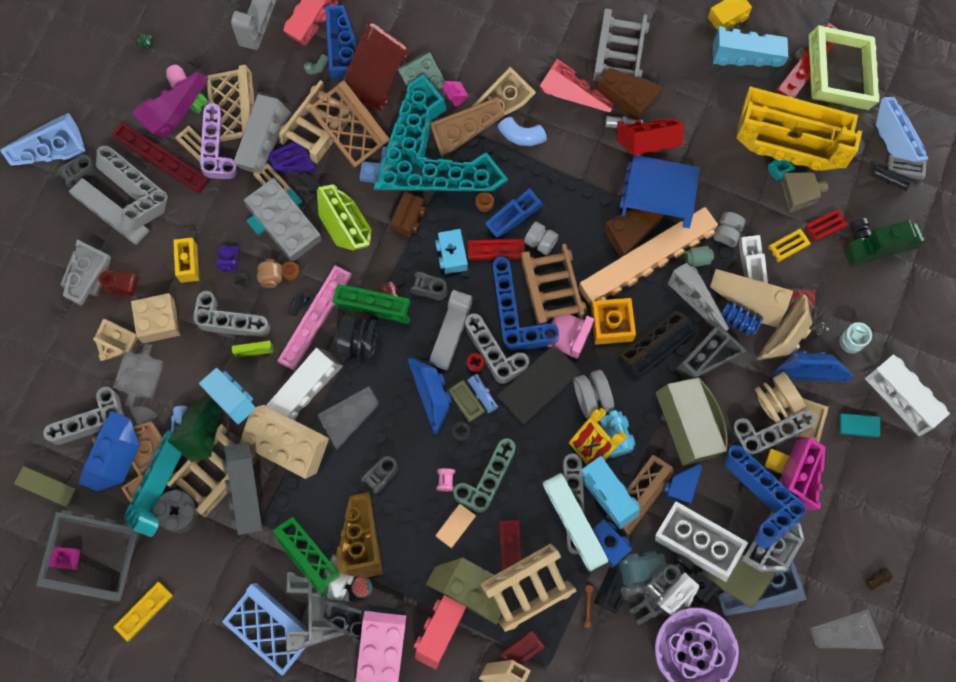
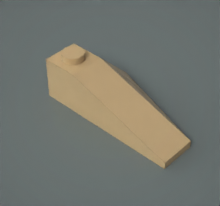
(759, 297)

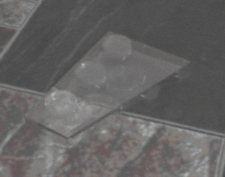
(347, 415)
(848, 632)

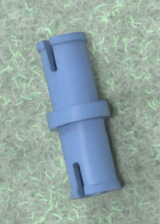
(482, 393)

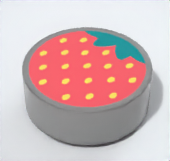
(361, 587)

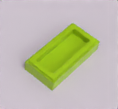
(252, 349)

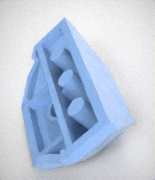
(898, 132)

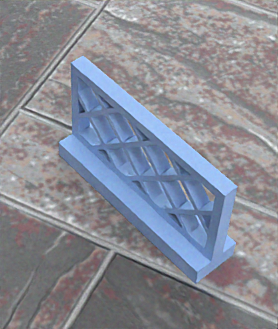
(277, 612)

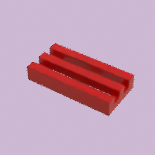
(839, 218)

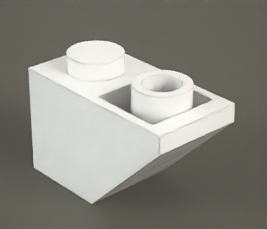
(337, 589)

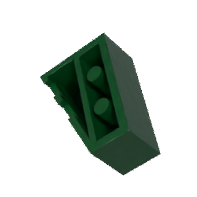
(198, 430)

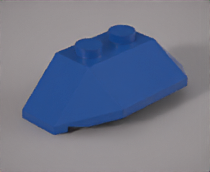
(814, 367)
(431, 392)
(111, 454)

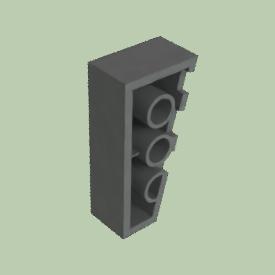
(242, 488)

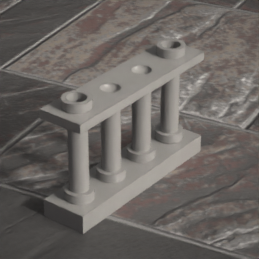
(607, 37)

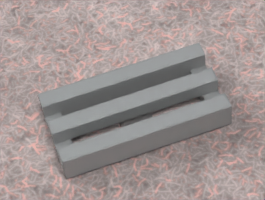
(907, 170)

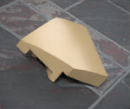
(113, 340)

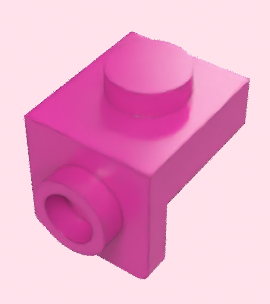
(455, 92)
(65, 558)

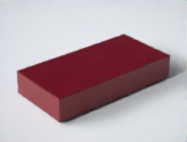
(523, 648)

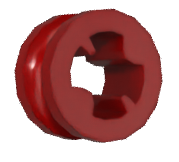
(477, 357)

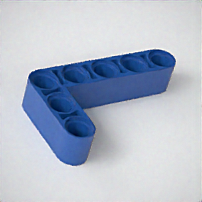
(511, 313)
(740, 464)

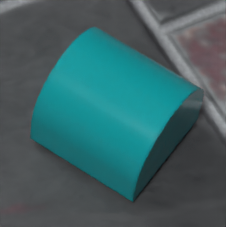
(779, 167)

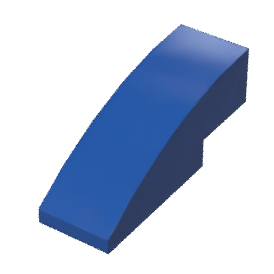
(514, 213)

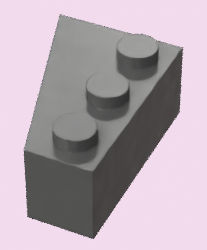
(711, 353)

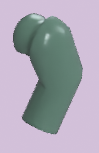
(317, 67)

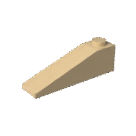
(510, 90)

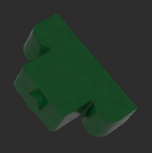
(885, 242)

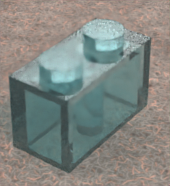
(638, 569)

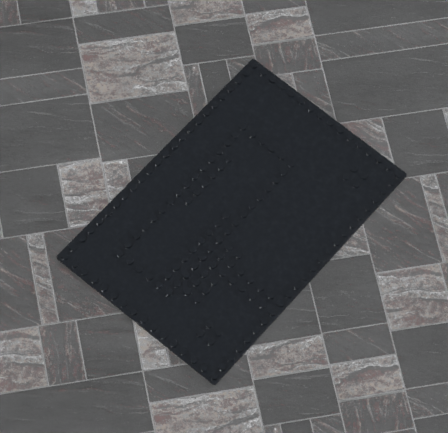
(409, 506)

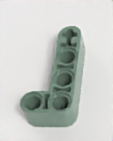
(489, 474)

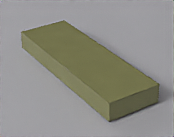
(45, 486)

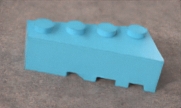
(748, 49)

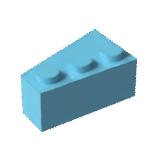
(610, 492)

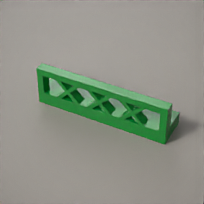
(372, 303)
(300, 561)

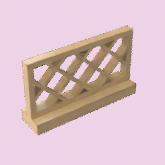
(245, 99)

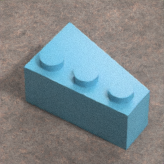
(228, 395)

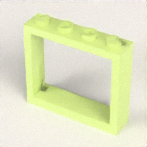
(818, 68)

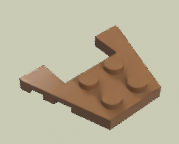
(149, 440)

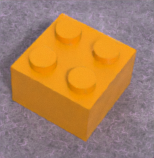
(613, 321)

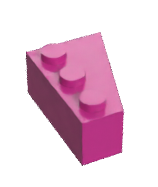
(804, 471)

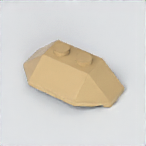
(789, 332)

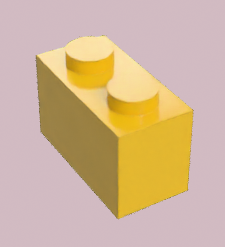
(729, 13)
(186, 260)

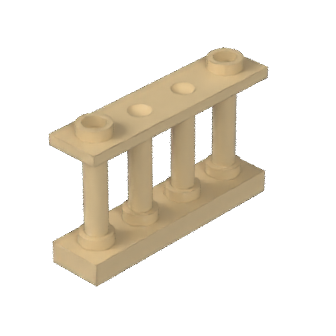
(319, 148)
(218, 489)
(511, 577)

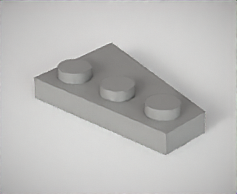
(84, 273)

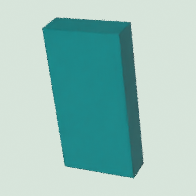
(859, 425)

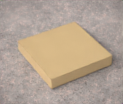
(820, 413)

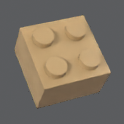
(155, 318)

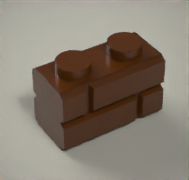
(408, 214)

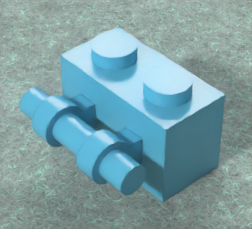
(614, 424)

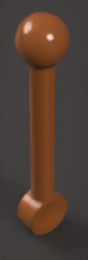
(589, 589)

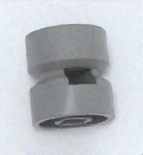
(729, 229)
(541, 238)

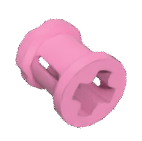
(445, 480)

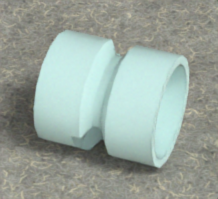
(855, 337)

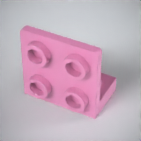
(572, 334)

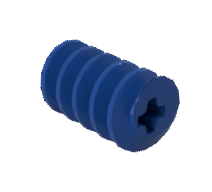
(741, 318)

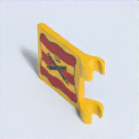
(593, 441)

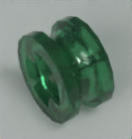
(144, 41)

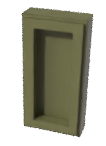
(466, 401)

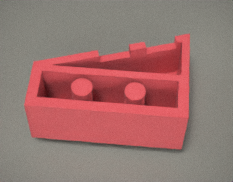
(438, 631)

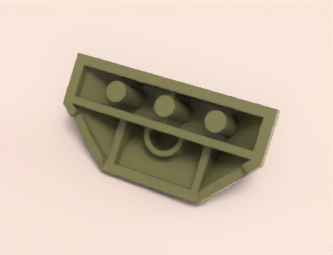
(461, 582)

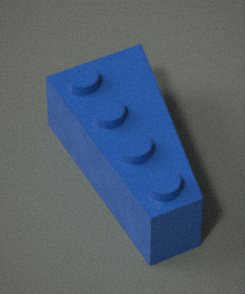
(340, 41)

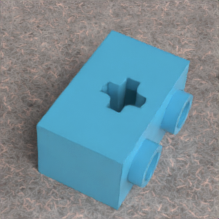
(452, 241)

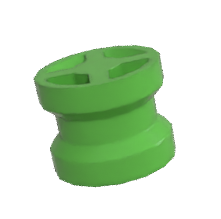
(199, 102)

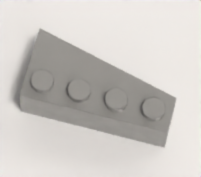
(261, 133)

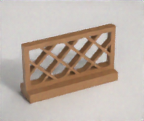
(362, 115)

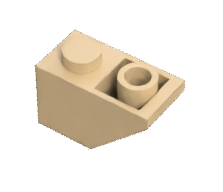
(504, 672)

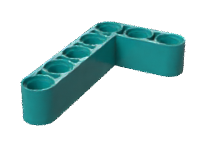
(140, 510)

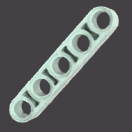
(575, 522)

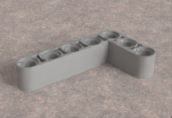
(251, 26)
(149, 198)

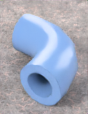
(520, 135)

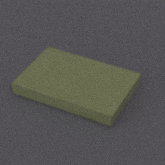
(744, 583)

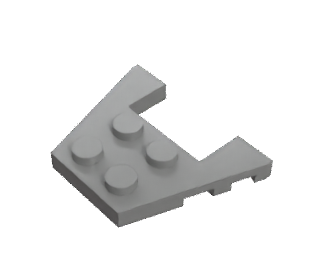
(317, 630)

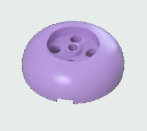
(703, 625)

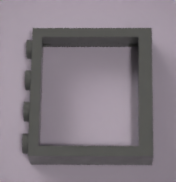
(86, 520)

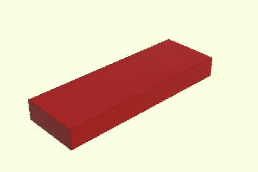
(495, 248)

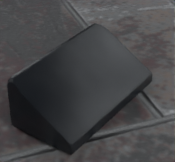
(610, 594)

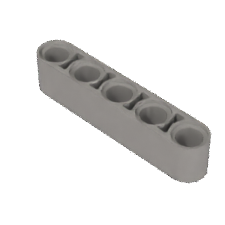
(105, 209)
(574, 474)

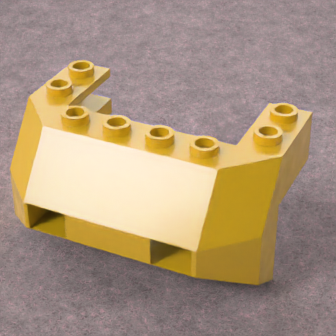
(797, 131)

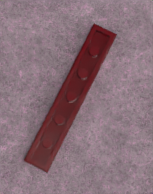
(160, 158)

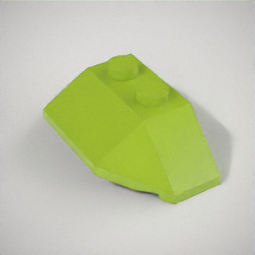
(342, 218)

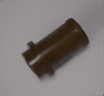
(878, 578)

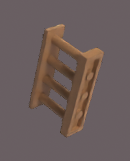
(539, 298)

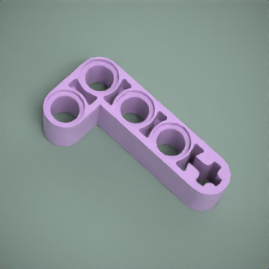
(214, 141)

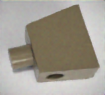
(802, 190)

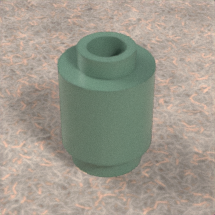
(699, 256)

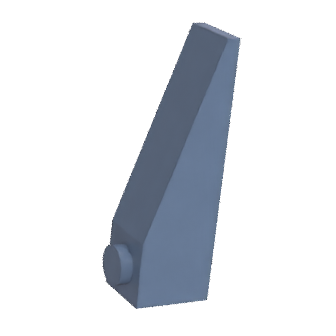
(782, 591)

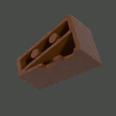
(629, 92)
(629, 230)

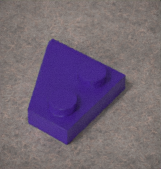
(291, 159)

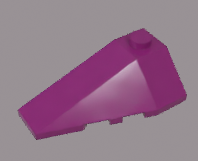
(168, 110)

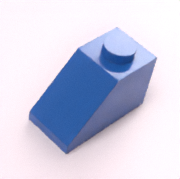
(682, 486)

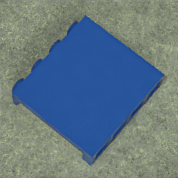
(661, 188)

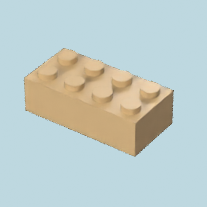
(284, 441)

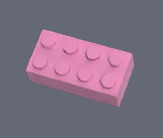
(380, 647)

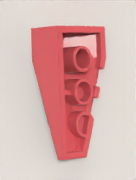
(564, 84)

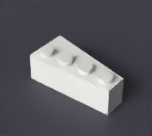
(305, 383)

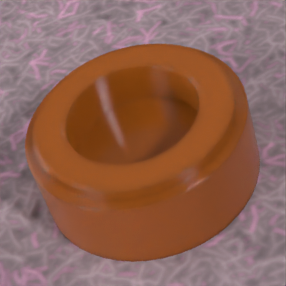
(484, 201)
(290, 270)

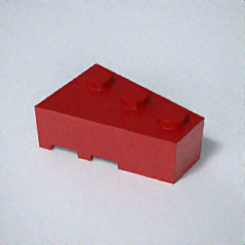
(650, 137)

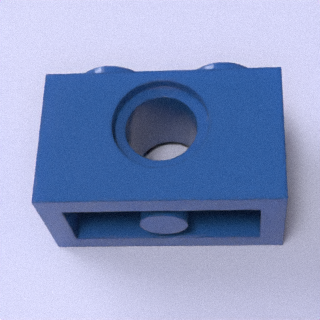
(621, 546)

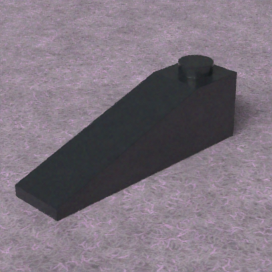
(348, 616)

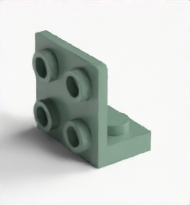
(422, 65)

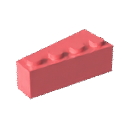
(306, 18)

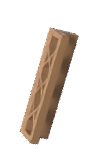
(651, 492)

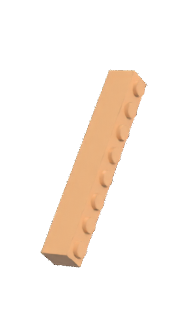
(647, 257)

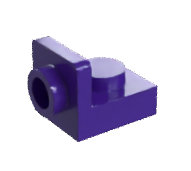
(228, 258)

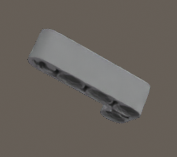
(233, 319)
(451, 330)
(492, 347)
(84, 419)
(775, 429)

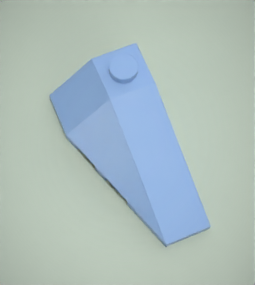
(51, 141)

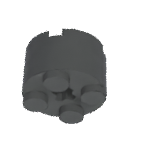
(165, 511)

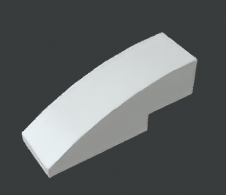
(752, 258)

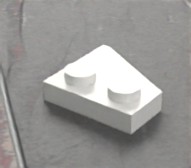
(680, 595)

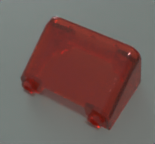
(375, 65)

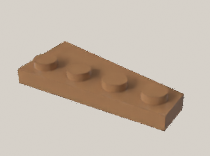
(462, 126)

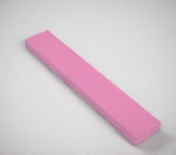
(313, 319)

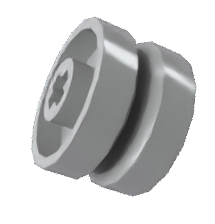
(593, 393)

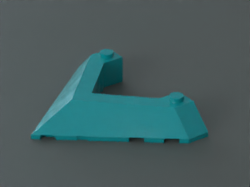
(405, 159)

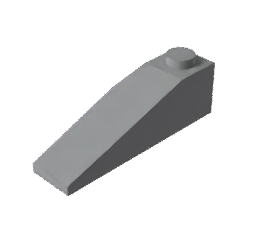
(692, 289)

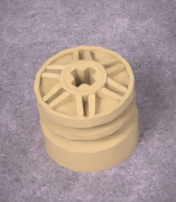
(780, 397)

